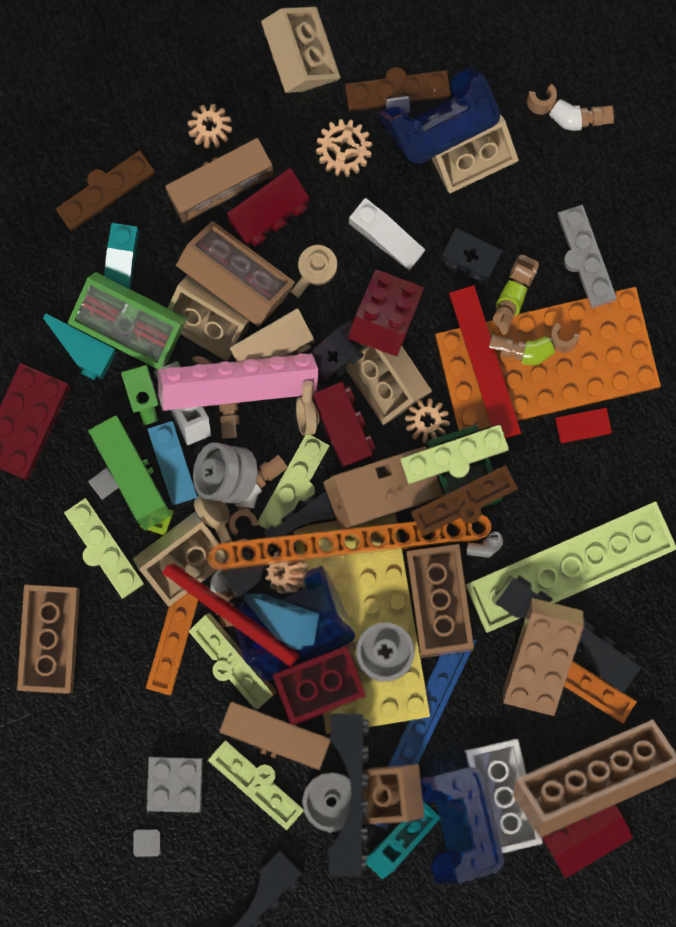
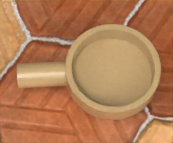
(316, 267)
(306, 410)
(215, 515)

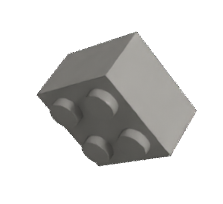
(175, 784)

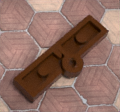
(418, 88)
(104, 190)
(464, 502)

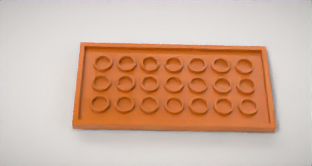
(606, 364)

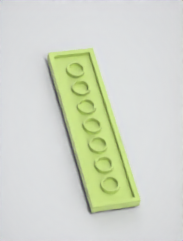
(578, 562)

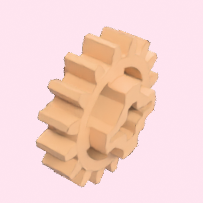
(353, 150)

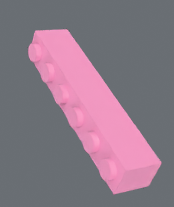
(235, 381)

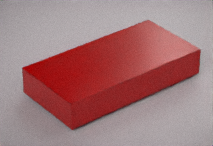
(583, 425)

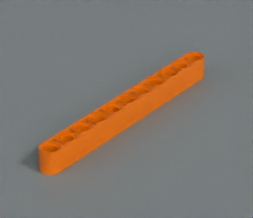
(337, 543)

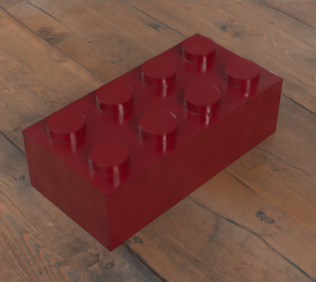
(28, 419)

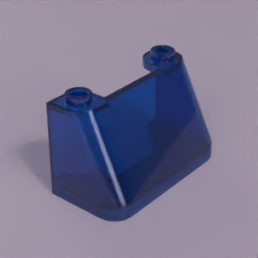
(448, 124)
(332, 629)
(466, 825)

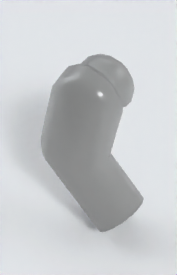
(487, 547)

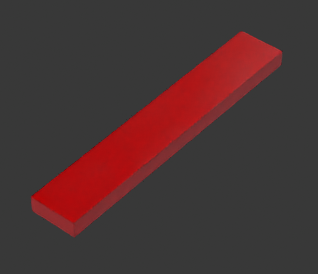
(484, 361)
(231, 614)

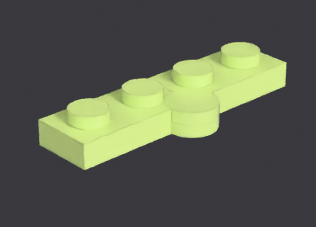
(454, 455)
(295, 483)
(103, 549)
(231, 662)
(256, 784)

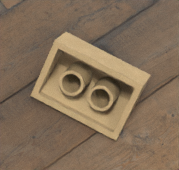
(300, 48)
(476, 157)
(209, 318)
(280, 339)
(388, 382)
(184, 546)

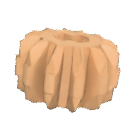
(210, 136)
(434, 416)
(286, 576)

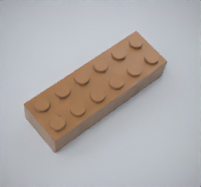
(595, 778)

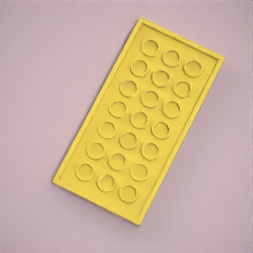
(374, 592)

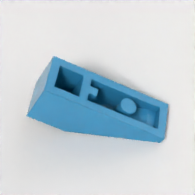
(172, 462)
(284, 620)

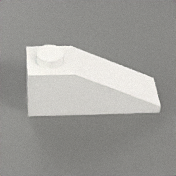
(386, 234)
(191, 422)

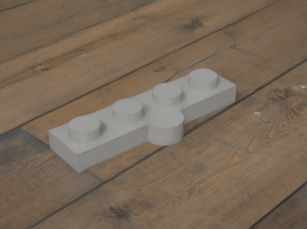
(586, 257)

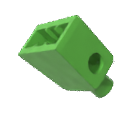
(140, 380)

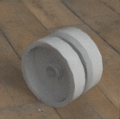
(225, 473)
(390, 637)
(315, 797)

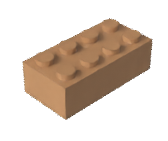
(440, 601)
(48, 639)
(543, 656)

